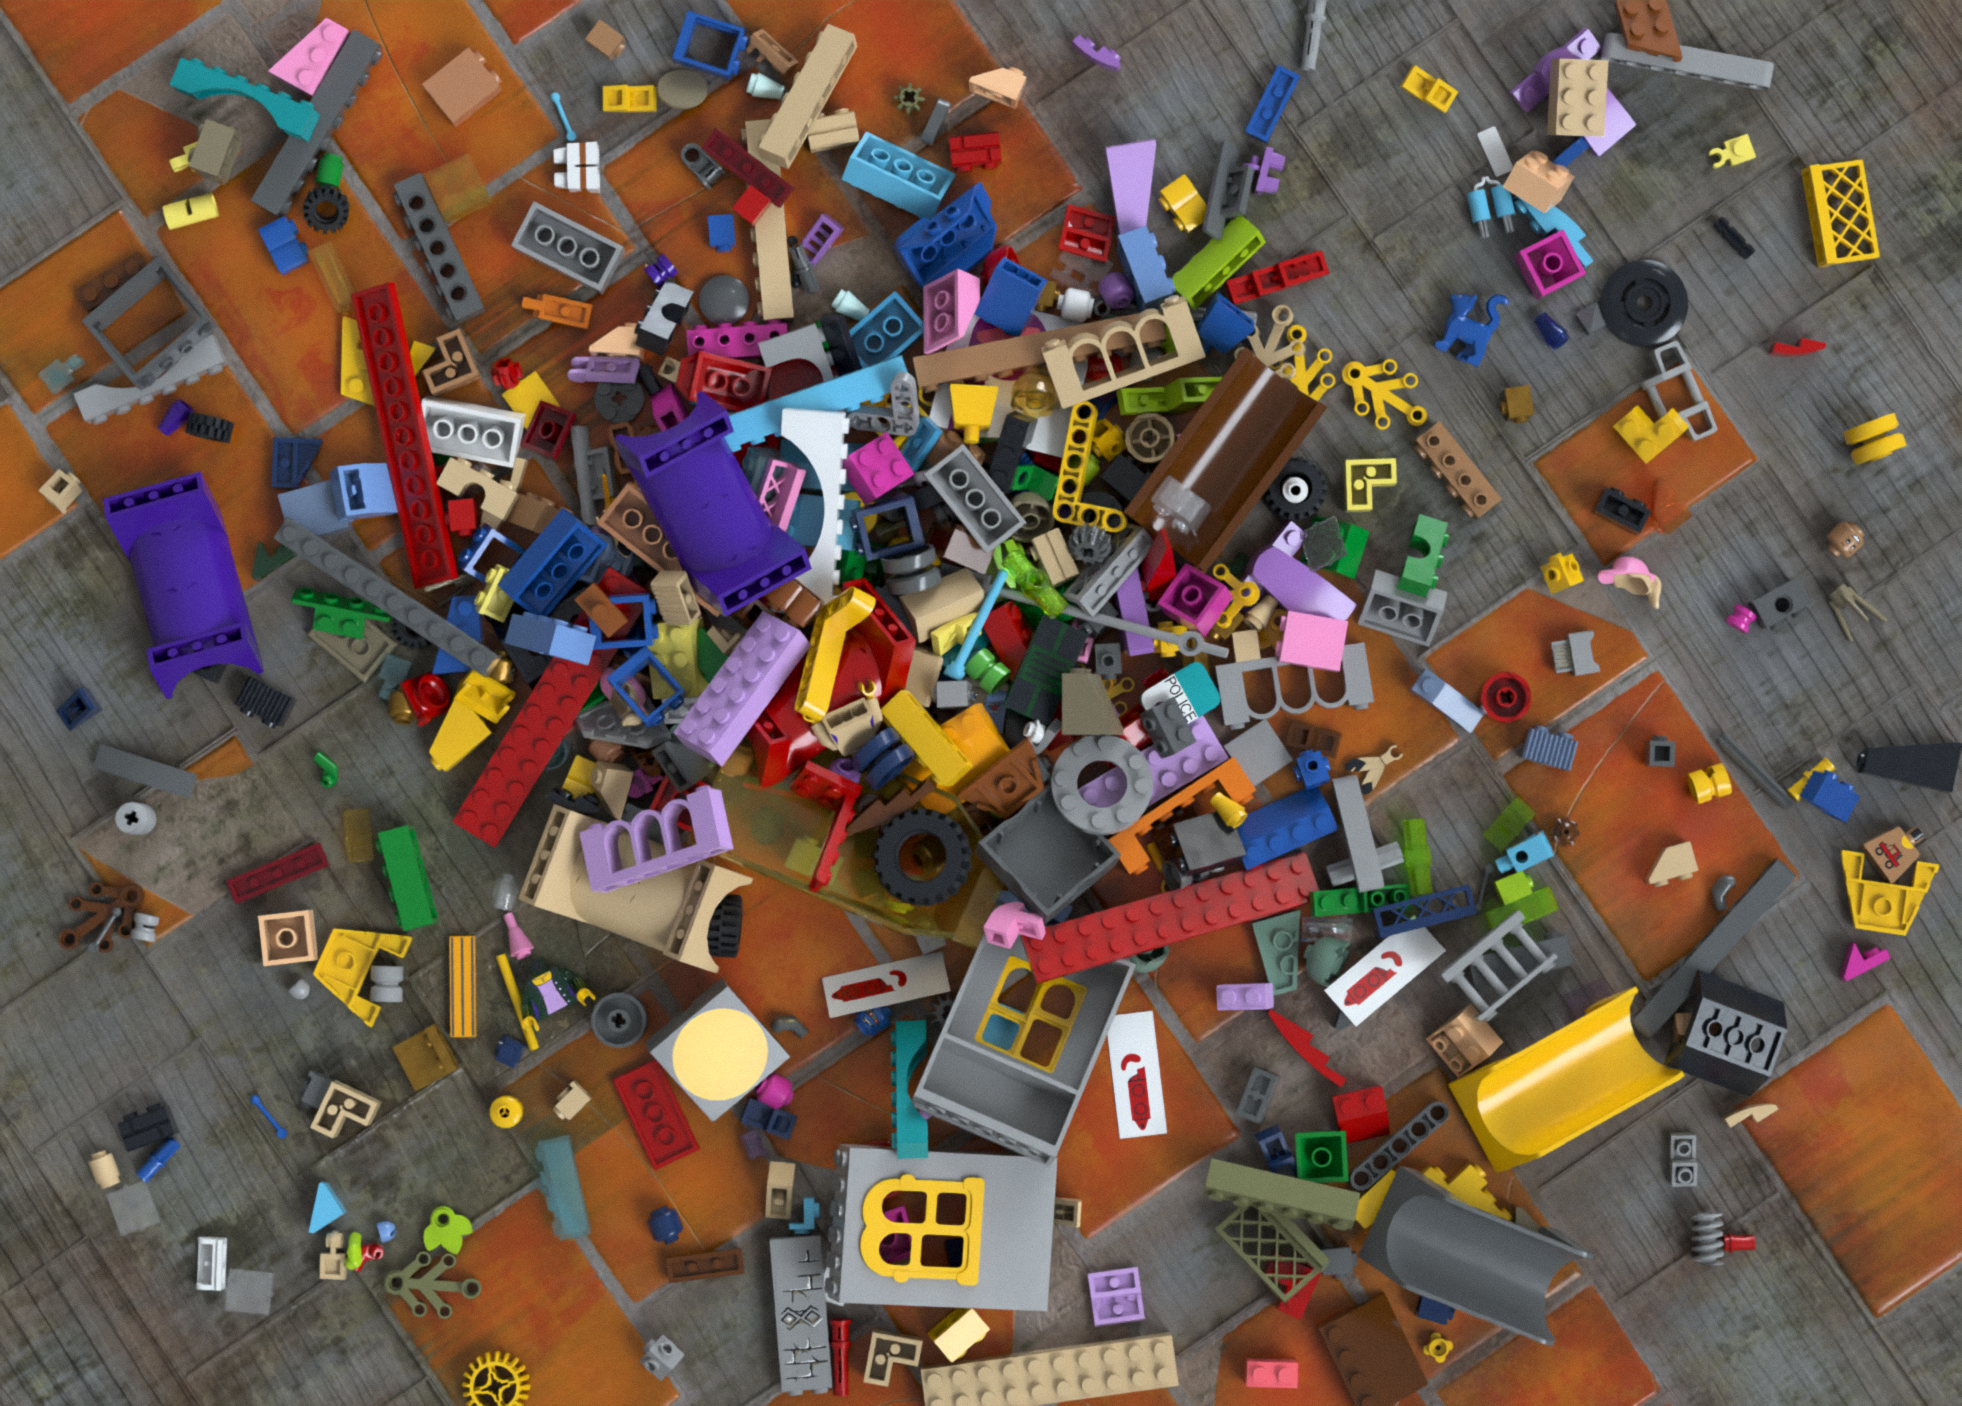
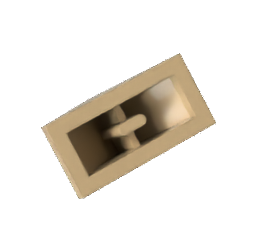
(1067, 1212)

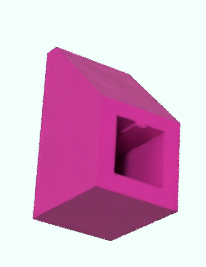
(668, 407)

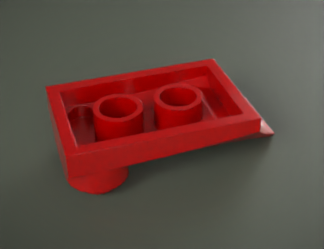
(727, 381)

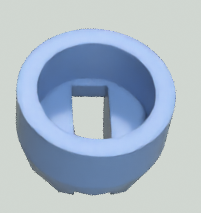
(386, 1230)

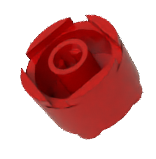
(1518, 697)

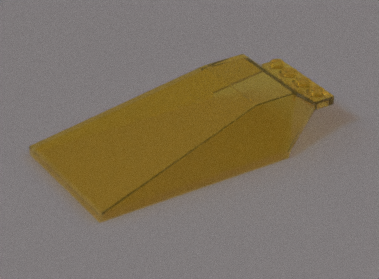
(785, 833)

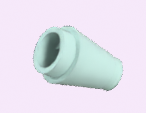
(764, 87)
(849, 305)

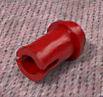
(1738, 1242)

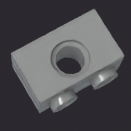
(953, 695)

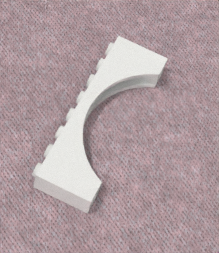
(822, 441)

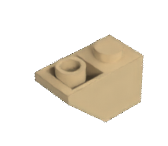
(1672, 862)

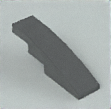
(145, 771)

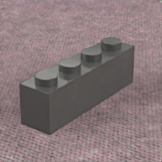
(1550, 944)

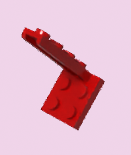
(832, 793)

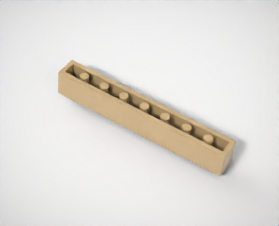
(771, 243)

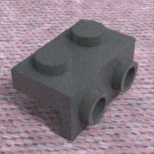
(1167, 728)

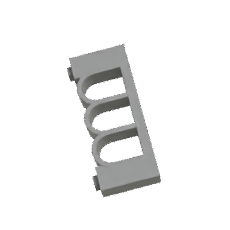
(1233, 697)

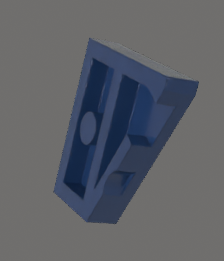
(292, 460)

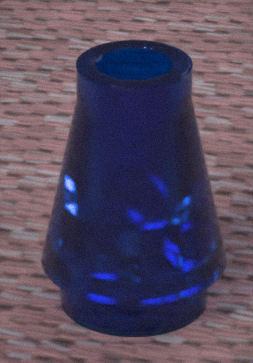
(1551, 331)

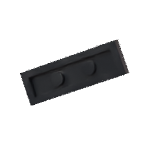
(840, 344)

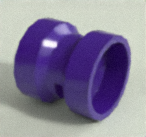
(666, 268)

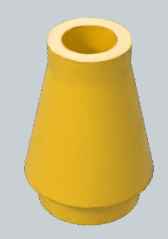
(1230, 811)

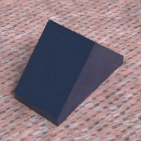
(78, 708)

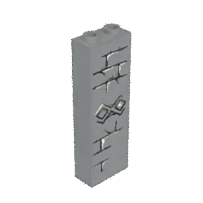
(801, 1314)

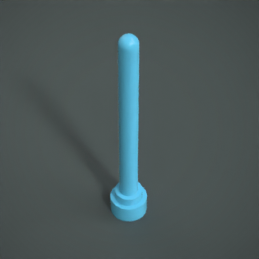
(956, 668)

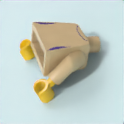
(851, 725)

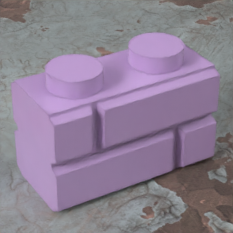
(1245, 996)

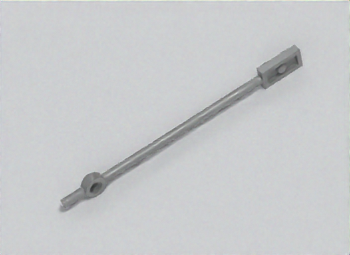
(1180, 640)

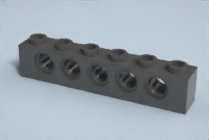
(471, 303)

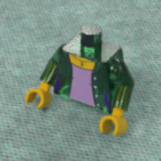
(550, 993)

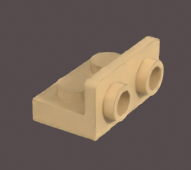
(725, 639)

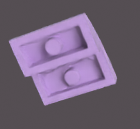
(1116, 1297)

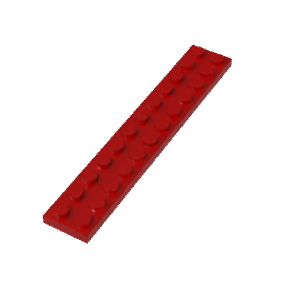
(404, 435)
(541, 726)
(1170, 917)

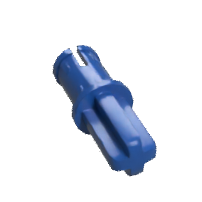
(158, 1159)

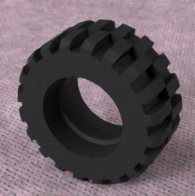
(888, 849)

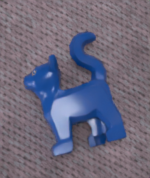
(1470, 332)

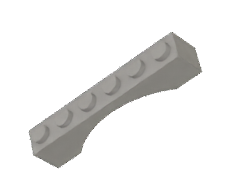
(101, 401)

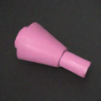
(519, 943)

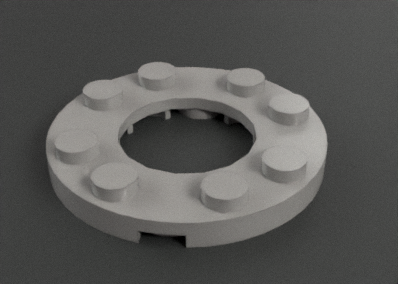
(1104, 819)

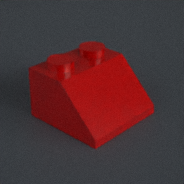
(1361, 1113)

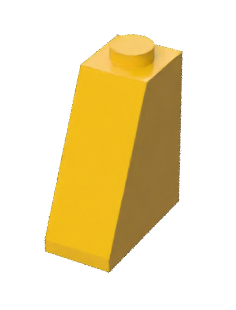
(458, 737)

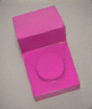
(1854, 963)

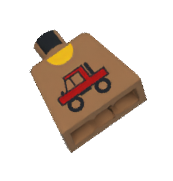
(1892, 851)

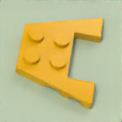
(354, 373)
(1884, 905)
(348, 961)

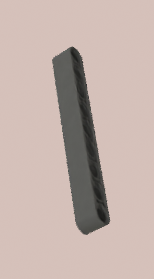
(1712, 948)

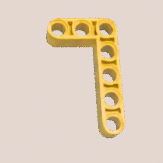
(1079, 474)
(826, 648)

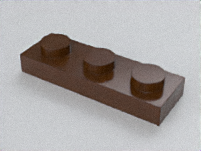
(104, 285)
(705, 1265)

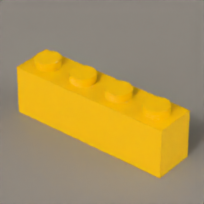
(926, 738)

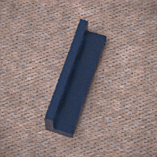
(1420, 921)

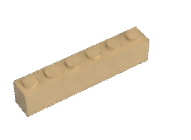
(807, 96)

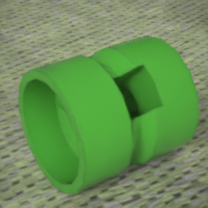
(991, 674)

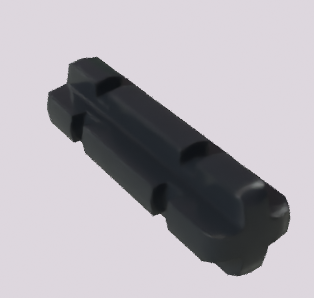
(1734, 238)

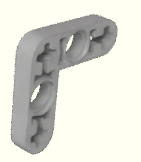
(866, 416)

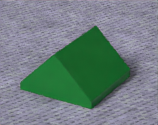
(1322, 1156)

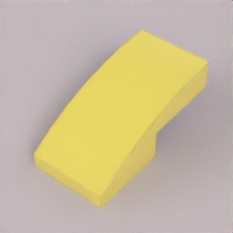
(952, 633)

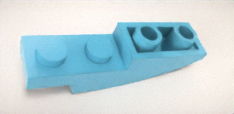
(1554, 221)

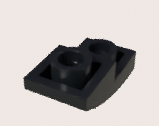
(584, 803)

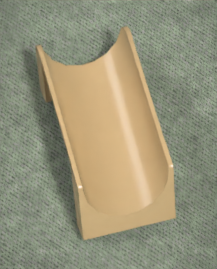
(660, 912)

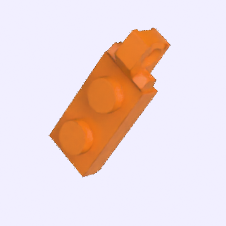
(559, 310)

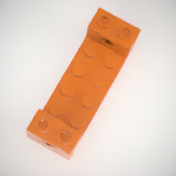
(1230, 779)

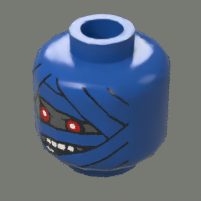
(873, 1020)

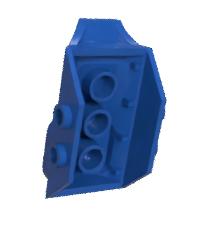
(950, 240)

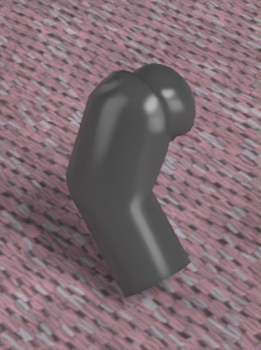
(1720, 889)

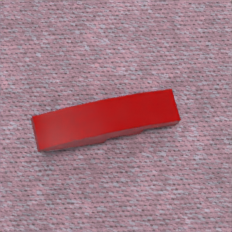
(1276, 278)
(1299, 1040)

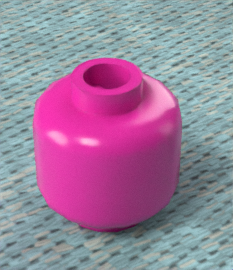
(774, 1091)

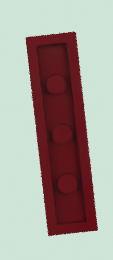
(747, 167)
(278, 873)

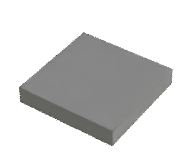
(1259, 752)

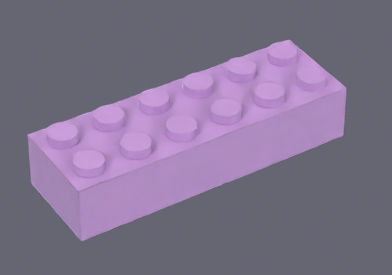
(742, 688)
(1167, 773)

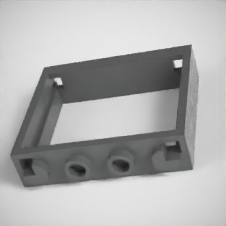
(124, 299)

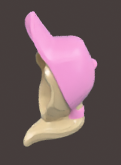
(1634, 577)
(633, 689)

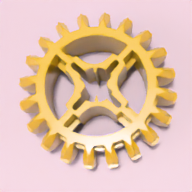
(493, 1373)

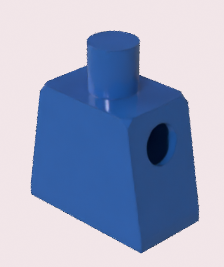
(1223, 325)

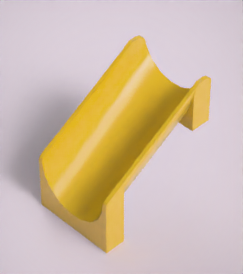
(1560, 1085)

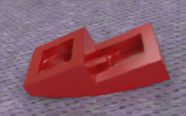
(1802, 348)

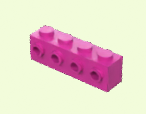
(733, 342)

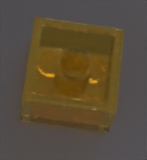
(458, 188)

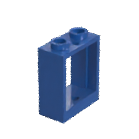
(691, 21)
(481, 539)
(651, 629)
(632, 667)

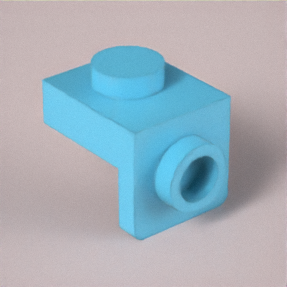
(811, 1211)

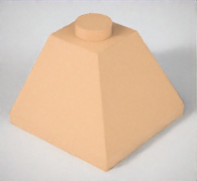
(999, 85)
(618, 343)

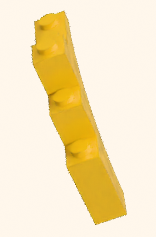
(1464, 1184)

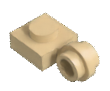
(331, 1262)

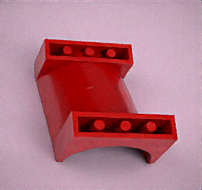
(872, 650)

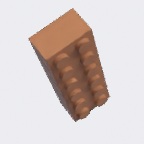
(636, 527)

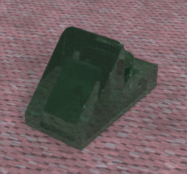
(266, 564)

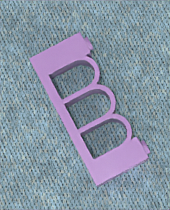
(710, 832)

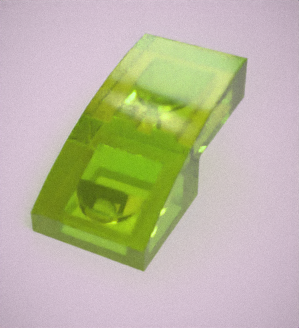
(1509, 823)

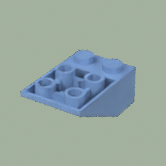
(362, 491)

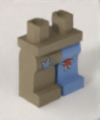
(992, 703)

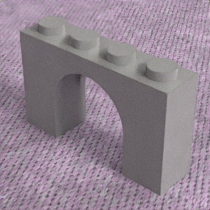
(803, 344)

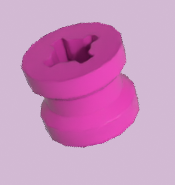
(1741, 618)

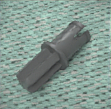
(804, 268)

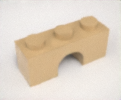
(498, 497)

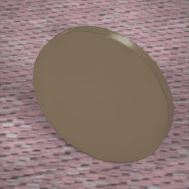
(682, 89)

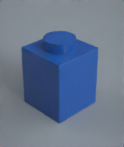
(722, 232)

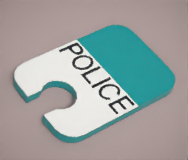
(1191, 689)

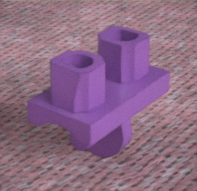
(1272, 161)

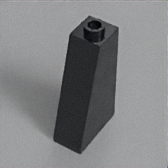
(1917, 765)

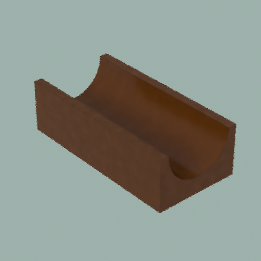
(1229, 455)

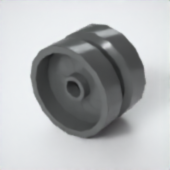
(911, 570)
(605, 1023)

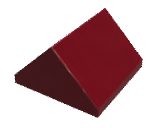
(548, 430)

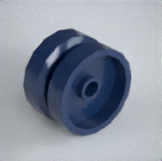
(882, 758)

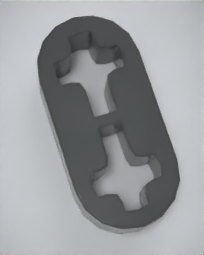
(936, 121)

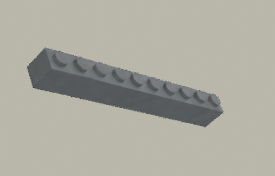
(387, 597)

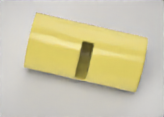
(190, 211)

